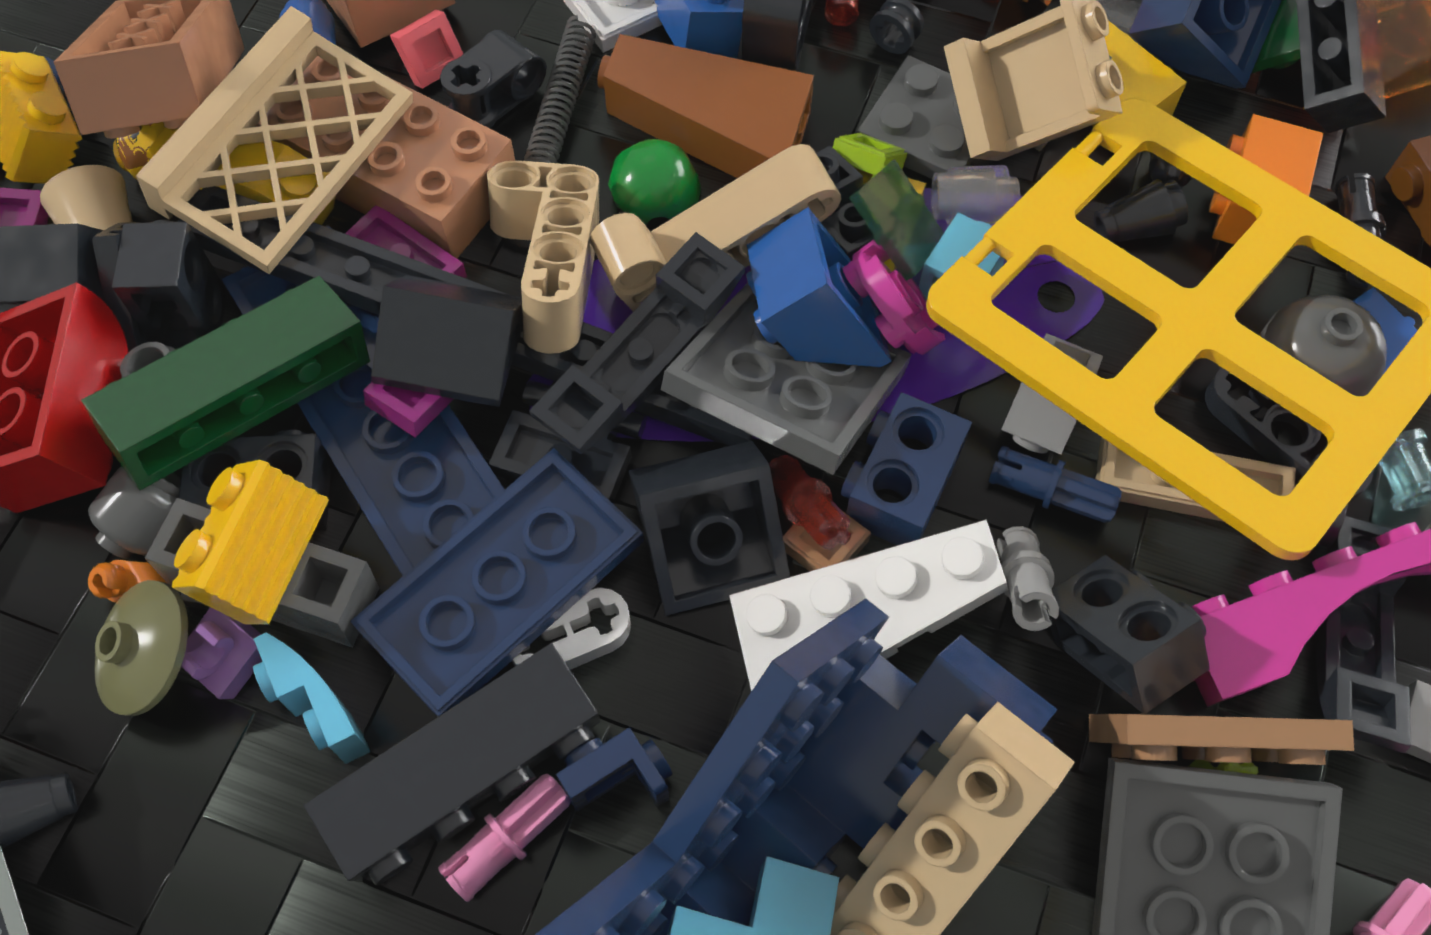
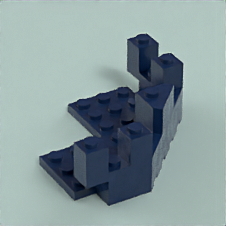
(801, 767)

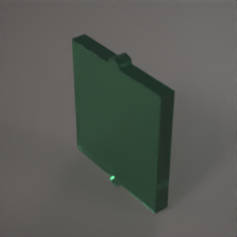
(898, 218)

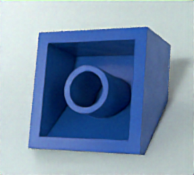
(808, 298)

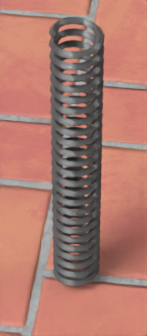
(565, 46)

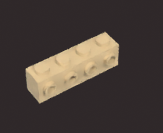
(953, 830)

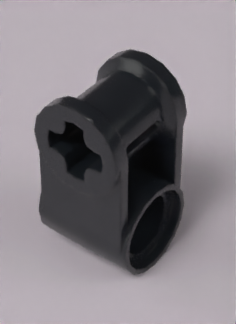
(494, 74)

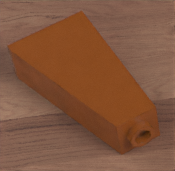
(706, 102)

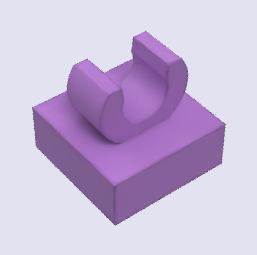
(221, 654)

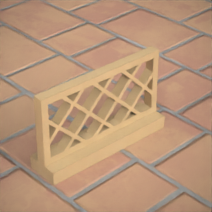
(230, 118)

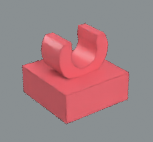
(427, 47)

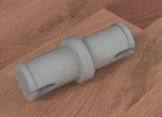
(1027, 578)

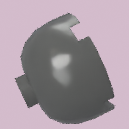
(1332, 339)

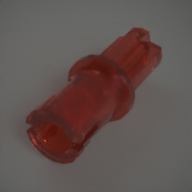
(809, 503)

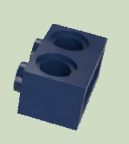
(912, 473)

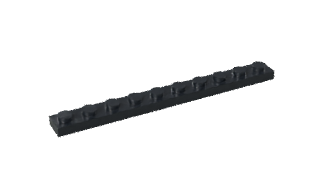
(360, 269)

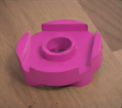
(900, 301)

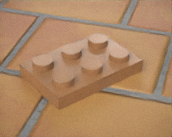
(1221, 738)

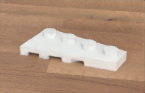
(914, 583)

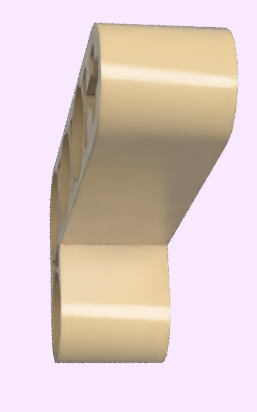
(557, 212)
(725, 218)

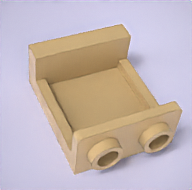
(1035, 80)

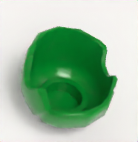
(654, 180)

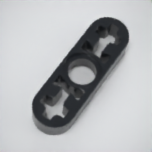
(1258, 434)

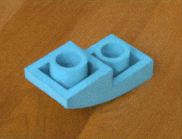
(293, 682)

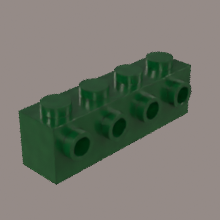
(227, 381)

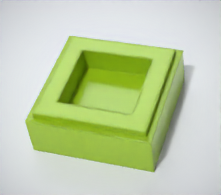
(868, 152)

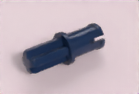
(1055, 485)

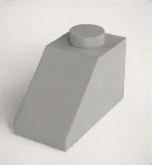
(1037, 421)

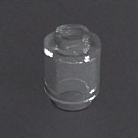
(974, 191)

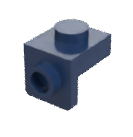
(601, 767)

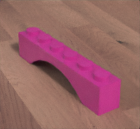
(1264, 634)

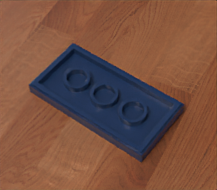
(497, 583)

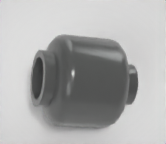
(132, 517)

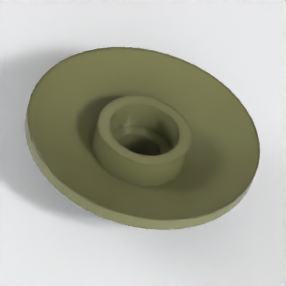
(141, 648)

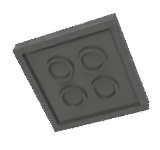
(761, 389)
(1214, 852)

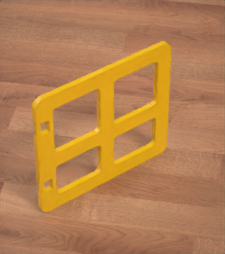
(1197, 326)

